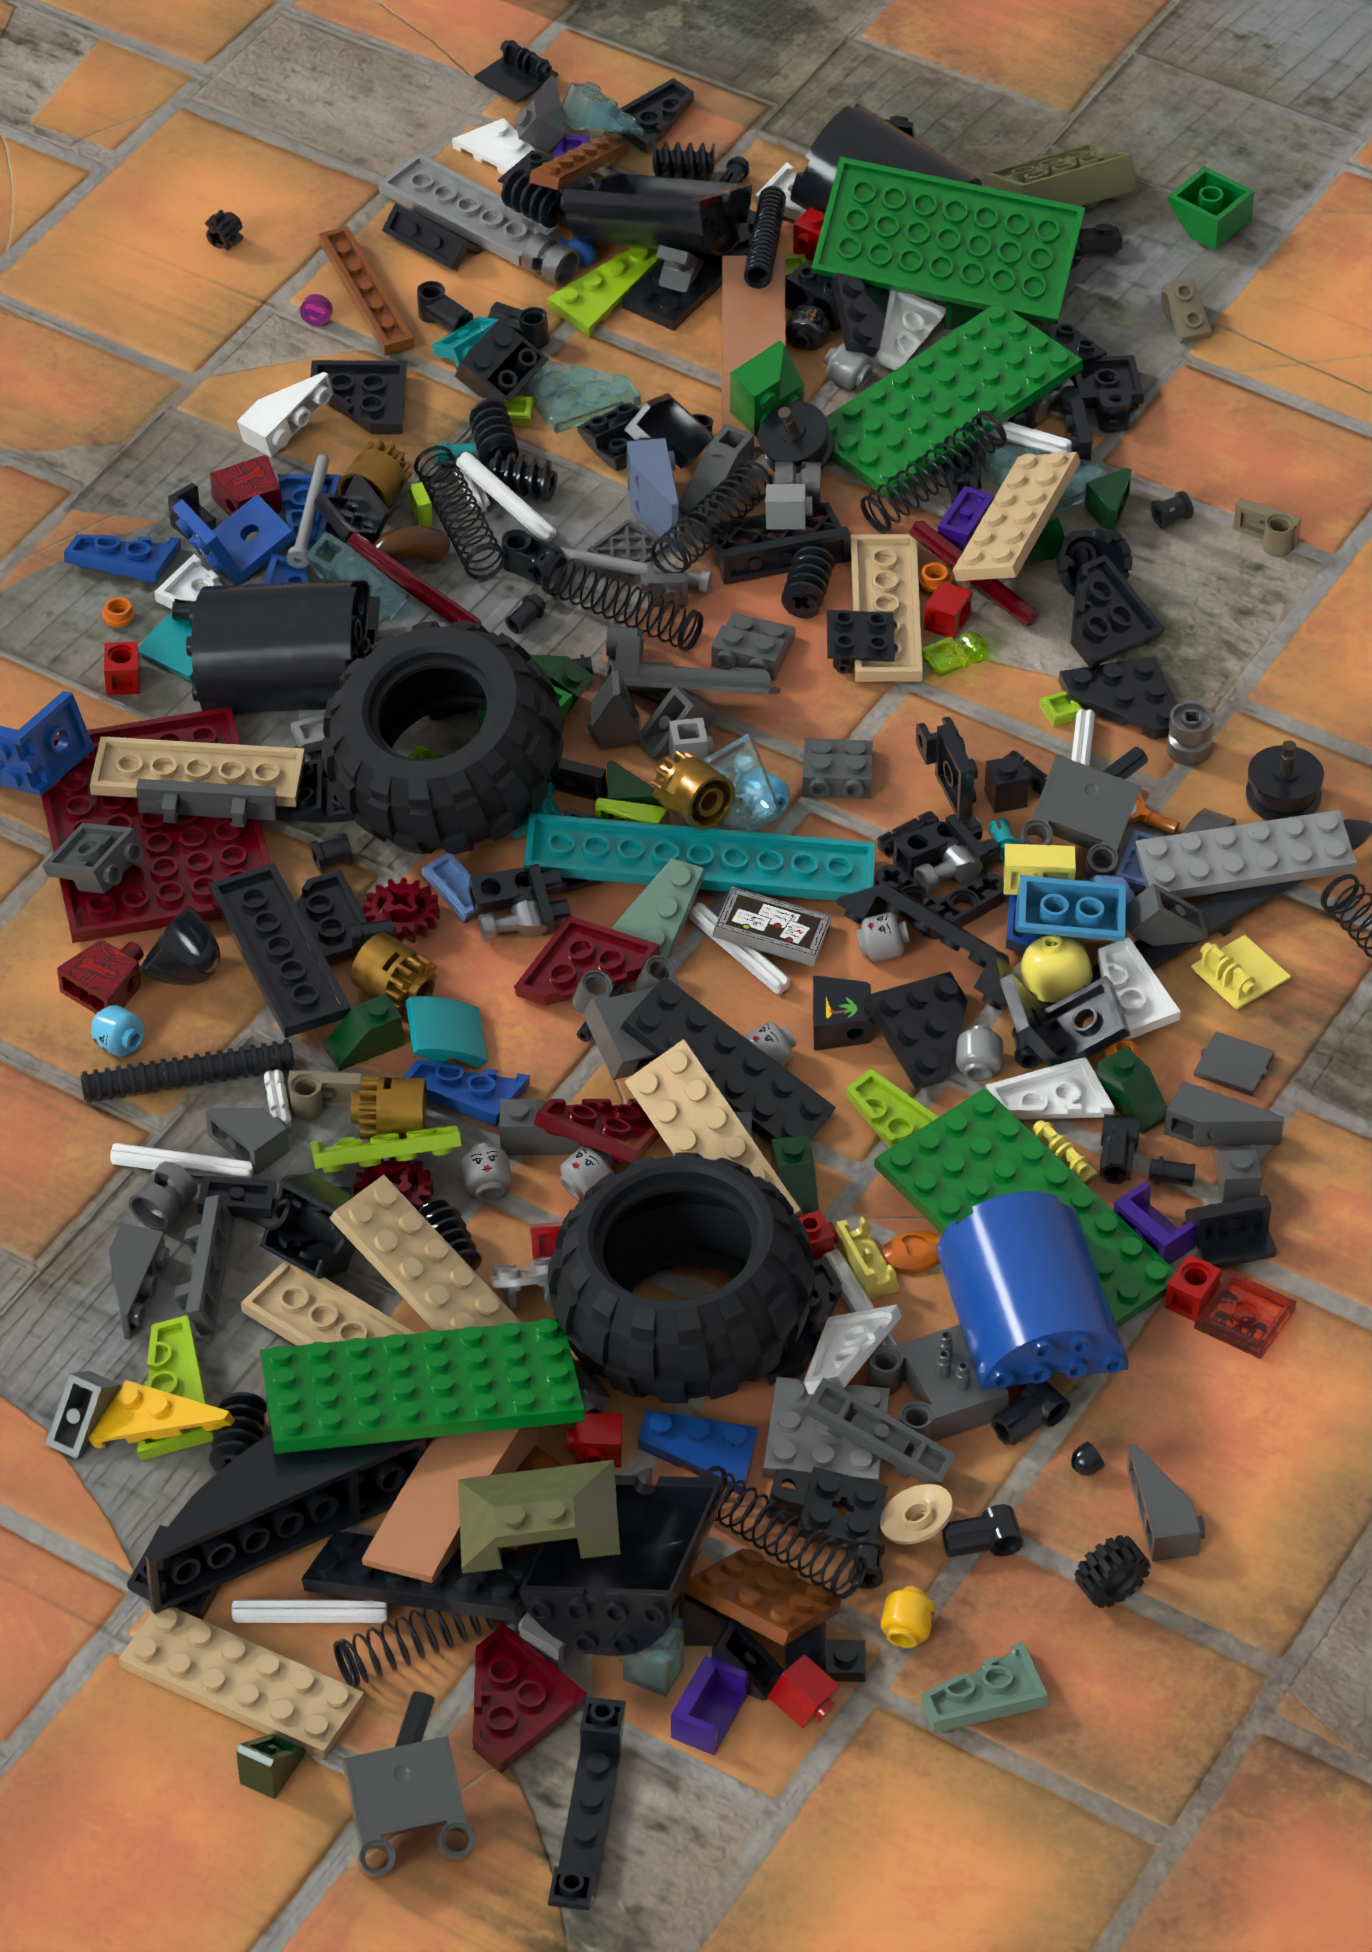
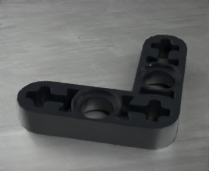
(968, 893)

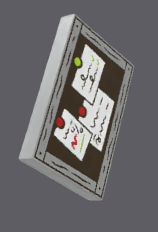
(772, 926)

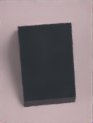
(741, 1650)

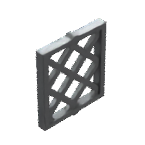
(614, 535)

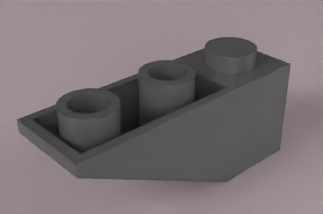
(720, 459)
(1218, 1120)
(135, 1264)

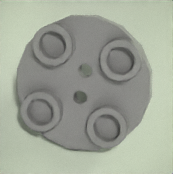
(512, 1279)

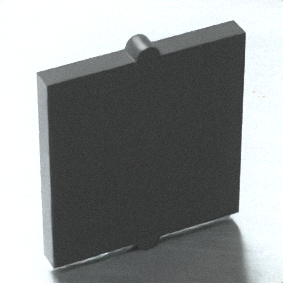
(1234, 1063)

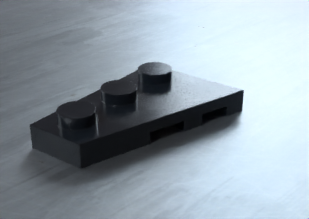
(657, 112)
(860, 313)

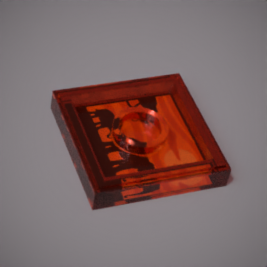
(1245, 1315)

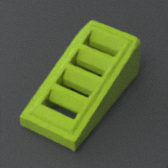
(631, 811)

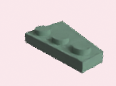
(663, 906)
(994, 1691)

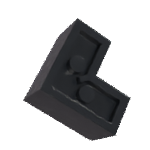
(670, 420)

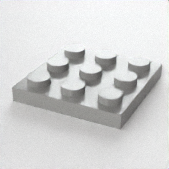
(802, 1442)

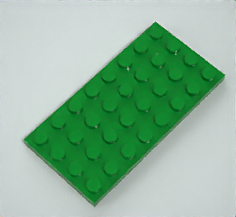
(948, 239)
(984, 365)
(986, 1153)
(420, 1385)

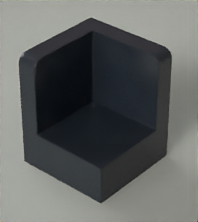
(191, 498)

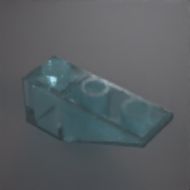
(591, 110)
(338, 562)

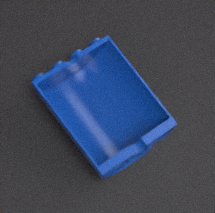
(1029, 1292)

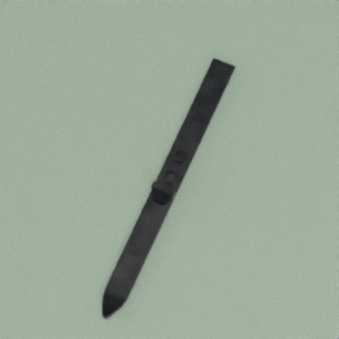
(1226, 907)

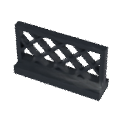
(773, 555)

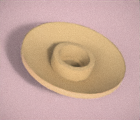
(916, 1514)

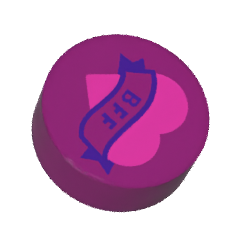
(316, 310)

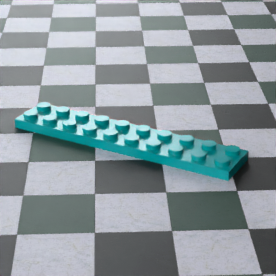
(730, 857)

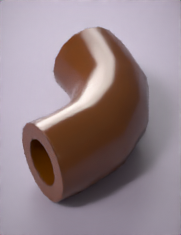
(415, 543)

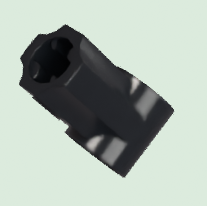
(439, 308)
(529, 323)
(1119, 1141)
(1036, 1406)
(992, 1531)

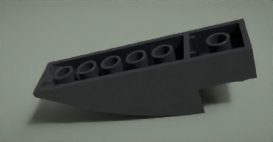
(270, 1508)

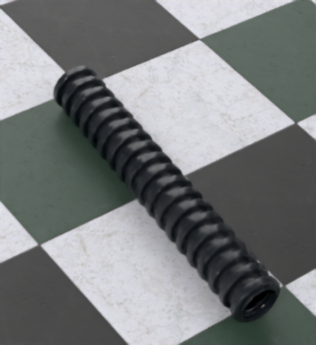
(765, 237)
(186, 1071)

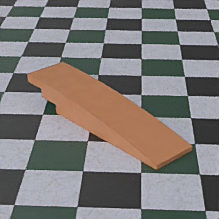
(750, 323)
(424, 1519)

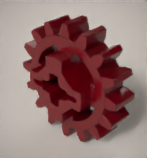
(404, 905)
(403, 1177)

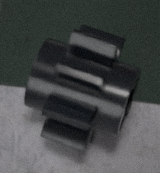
(224, 230)

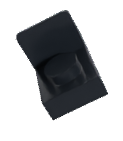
(837, 1658)

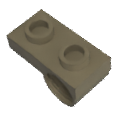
(1183, 304)
(1276, 528)
(315, 1090)

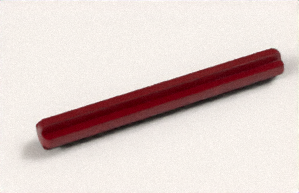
(410, 581)
(990, 587)

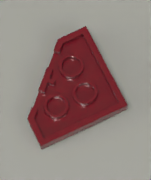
(578, 949)
(597, 1124)
(517, 1698)

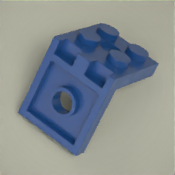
(227, 544)
(29, 755)

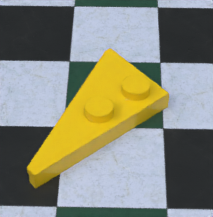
(150, 1413)

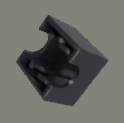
(304, 1230)

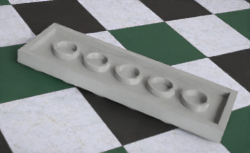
(462, 207)
(1247, 855)

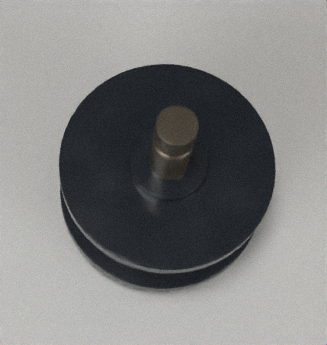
(796, 434)
(1284, 782)

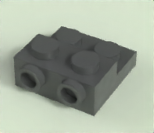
(752, 644)
(837, 768)
(95, 856)

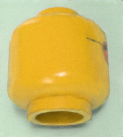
(907, 1617)

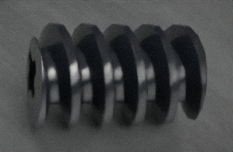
(683, 161)
(532, 200)
(492, 430)
(523, 477)
(807, 581)
(452, 1228)
(246, 1430)

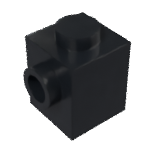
(1007, 783)

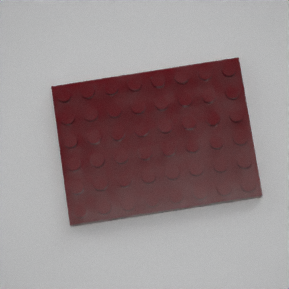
(176, 857)

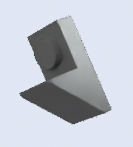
(679, 268)

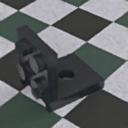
(1057, 1030)

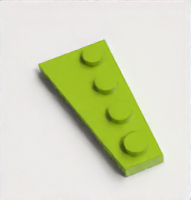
(598, 292)
(887, 1108)
(386, 1145)
(175, 1370)

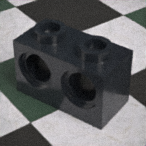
(811, 289)

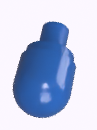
(587, 250)

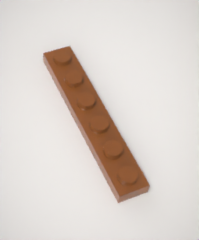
(580, 161)
(366, 290)

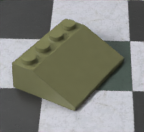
(1071, 176)

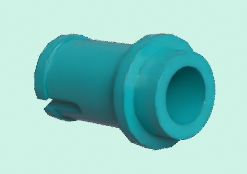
(456, 449)
(1003, 835)

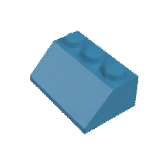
(1071, 908)

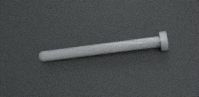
(296, 554)
(702, 580)

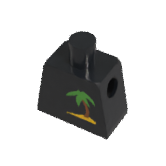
(840, 1013)

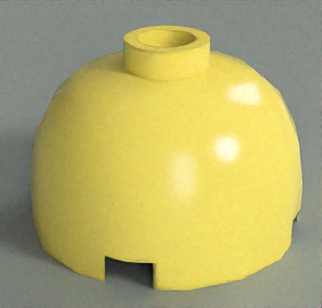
(1055, 967)

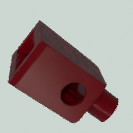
(241, 482)
(102, 975)

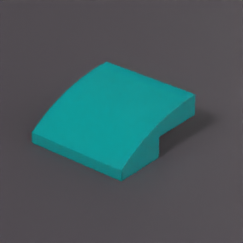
(167, 647)
(446, 1030)

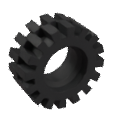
(1112, 1571)

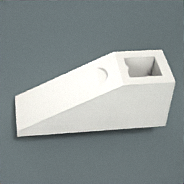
(280, 415)

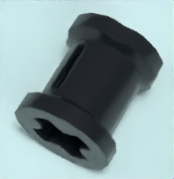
(1182, 505)
(331, 852)
(873, 1551)

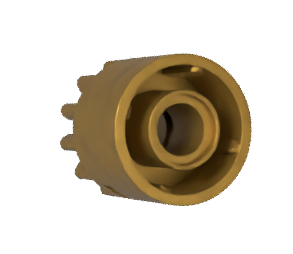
(381, 468)
(693, 790)
(392, 969)
(389, 1106)

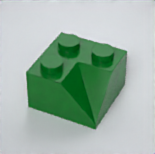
(1212, 207)
(764, 385)

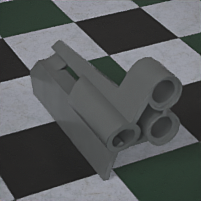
(625, 654)

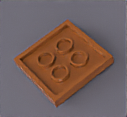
(763, 1596)

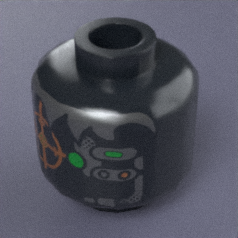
(807, 327)

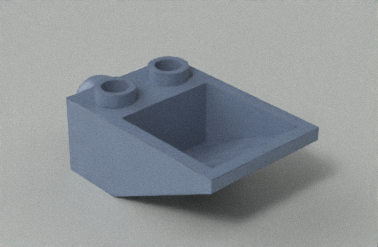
(652, 485)

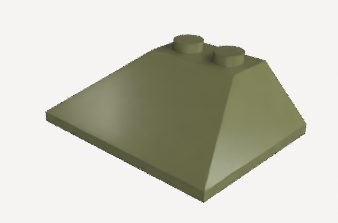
(536, 1509)

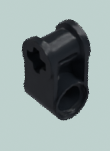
(528, 555)

